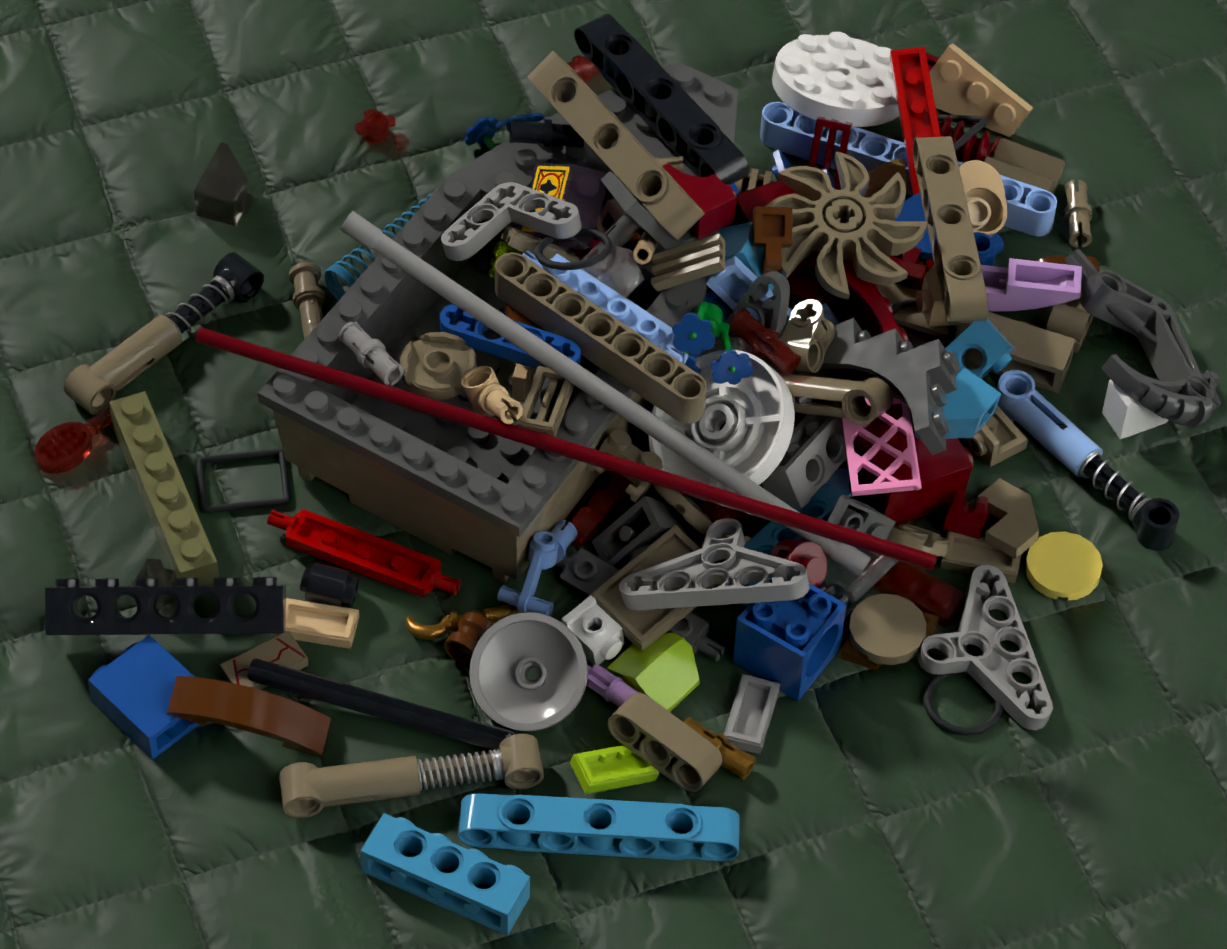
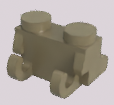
(620, 445)

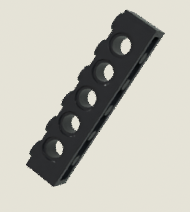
(65, 619)

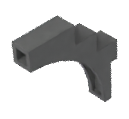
(915, 375)

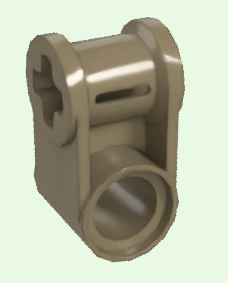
(808, 334)

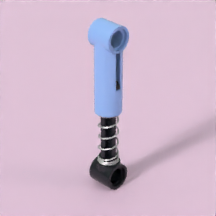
(1153, 518)

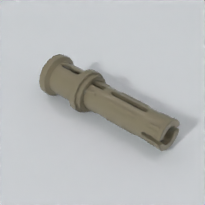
(308, 294)

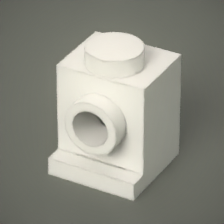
(600, 643)

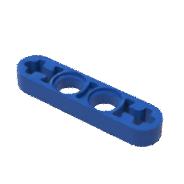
(502, 347)

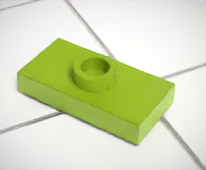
(611, 769)

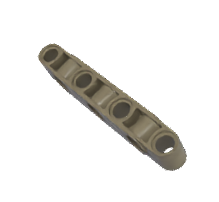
(628, 158)
(950, 229)

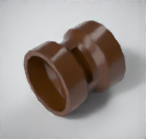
(463, 642)

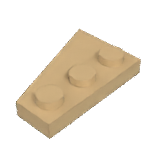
(968, 89)

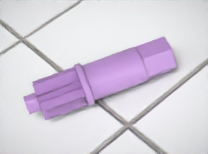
(608, 685)

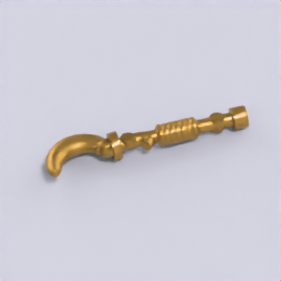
(432, 632)

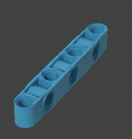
(630, 830)

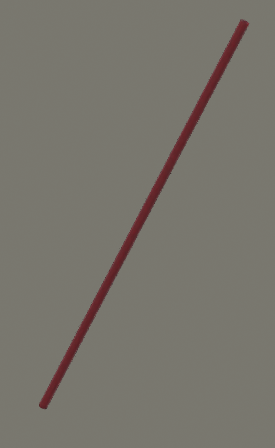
(568, 449)

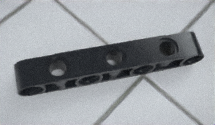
(660, 100)

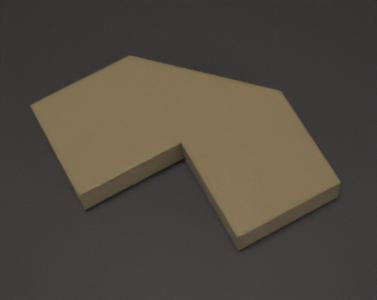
(1017, 522)

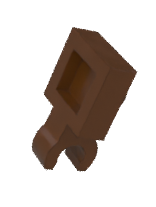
(772, 231)

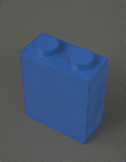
(137, 694)

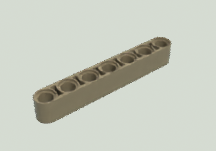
(601, 338)

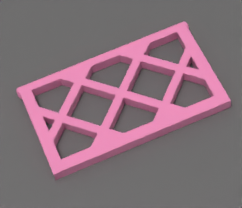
(885, 482)

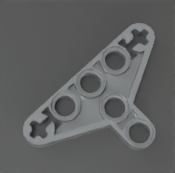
(697, 572)
(996, 665)

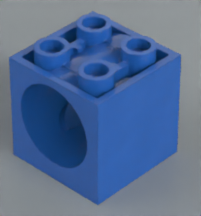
(790, 639)

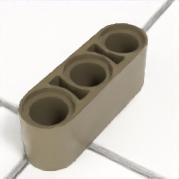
(665, 742)

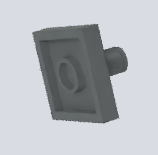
(635, 217)

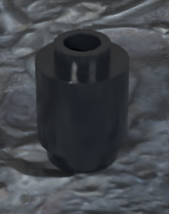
(329, 585)

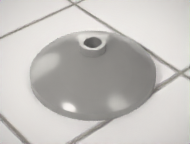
(502, 665)

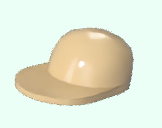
(984, 196)

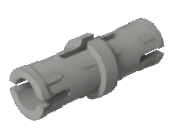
(371, 353)

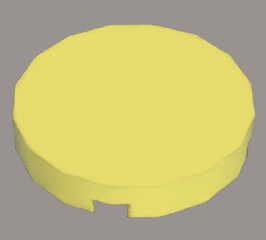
(1063, 565)

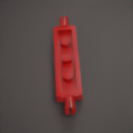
(363, 553)

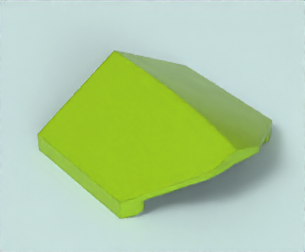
(662, 671)

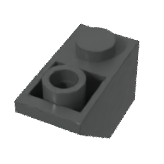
(861, 517)

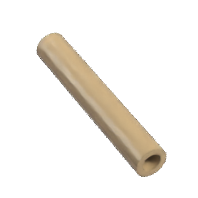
(645, 248)

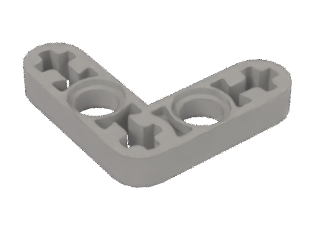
(504, 205)

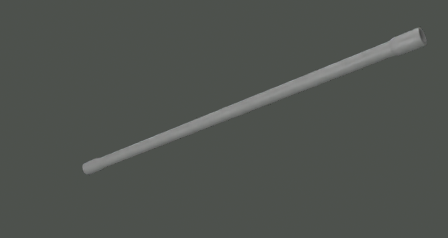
(374, 239)

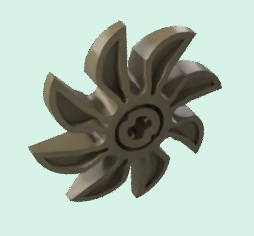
(846, 225)

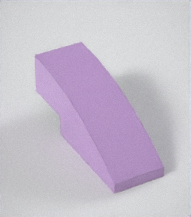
(1030, 285)

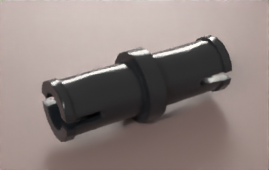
(544, 133)

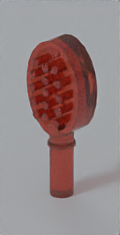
(69, 443)

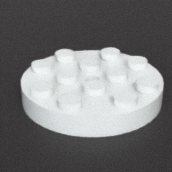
(836, 79)
(756, 428)

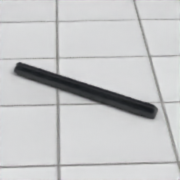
(376, 704)

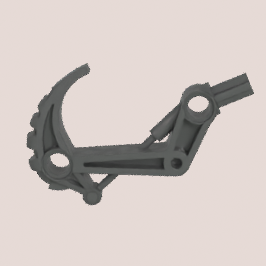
(1182, 391)

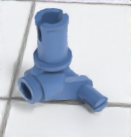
(544, 552)

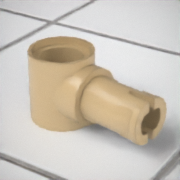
(488, 396)

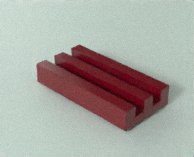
(834, 125)

